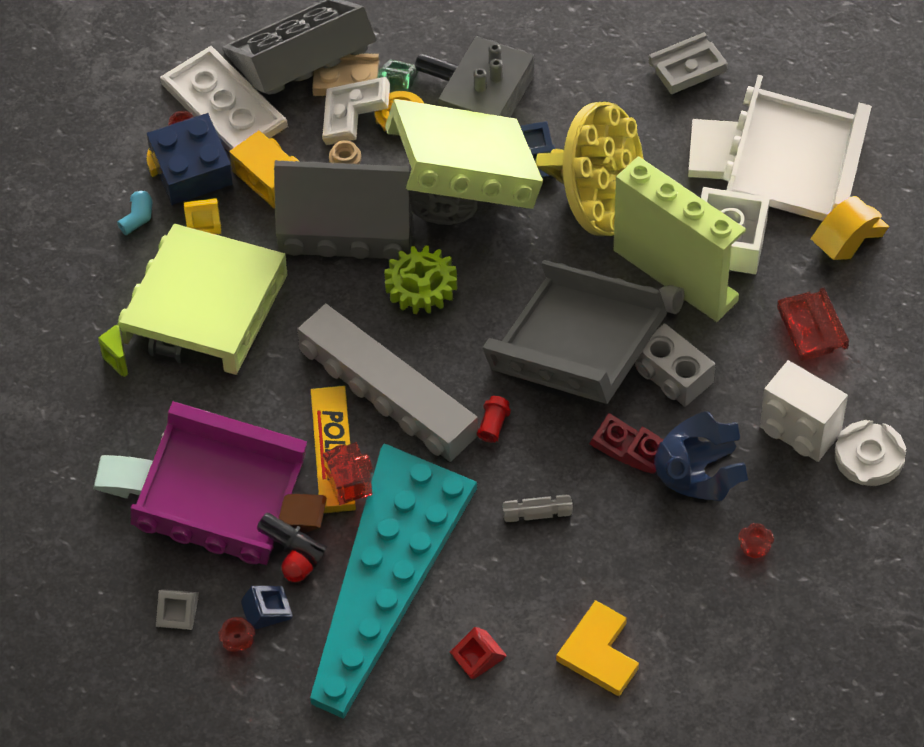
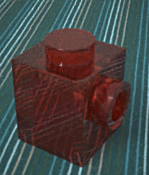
(348, 472)

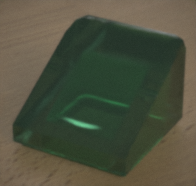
(399, 74)

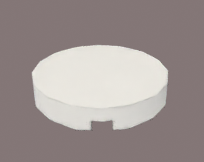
(870, 453)

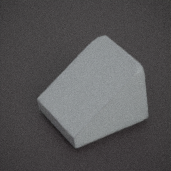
(176, 609)

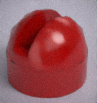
(296, 567)

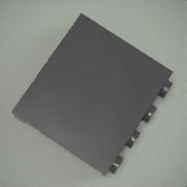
(579, 332)

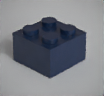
(190, 158)

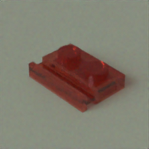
(812, 324)

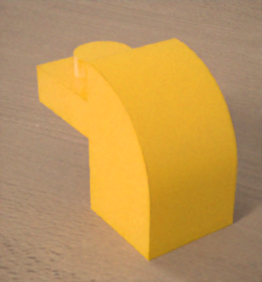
(847, 227)

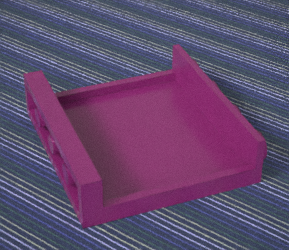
(217, 482)

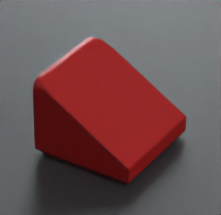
(477, 652)

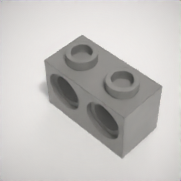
(678, 360)

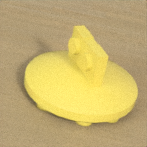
(594, 153)

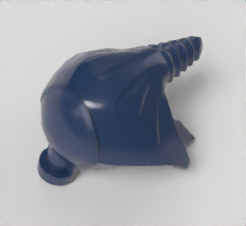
(683, 457)

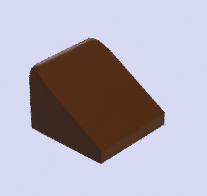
(303, 511)

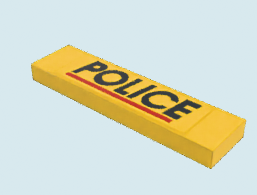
(330, 430)

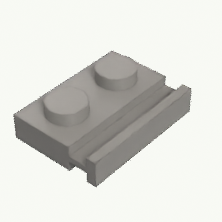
(688, 63)

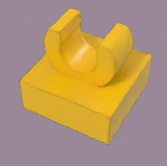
(203, 215)

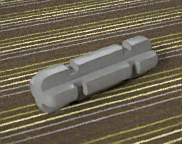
(537, 508)

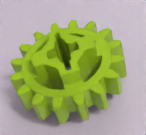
(420, 279)

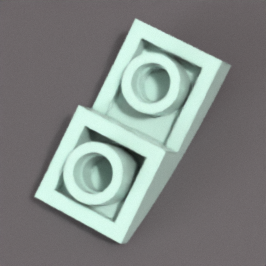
(121, 475)

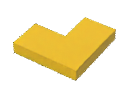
(590, 652)

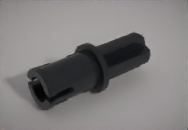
(291, 538)

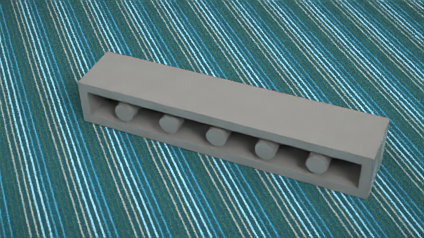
(388, 383)

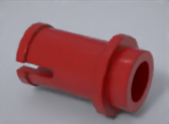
(495, 412)

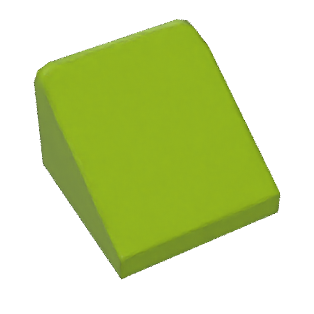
(113, 350)

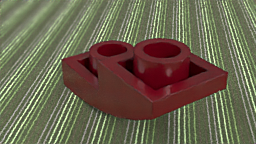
(626, 443)

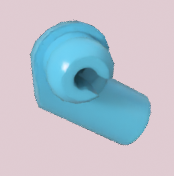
(140, 212)

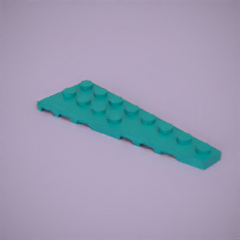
(394, 549)

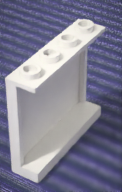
(795, 152)

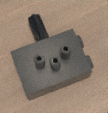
(486, 80)

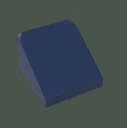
(266, 606)

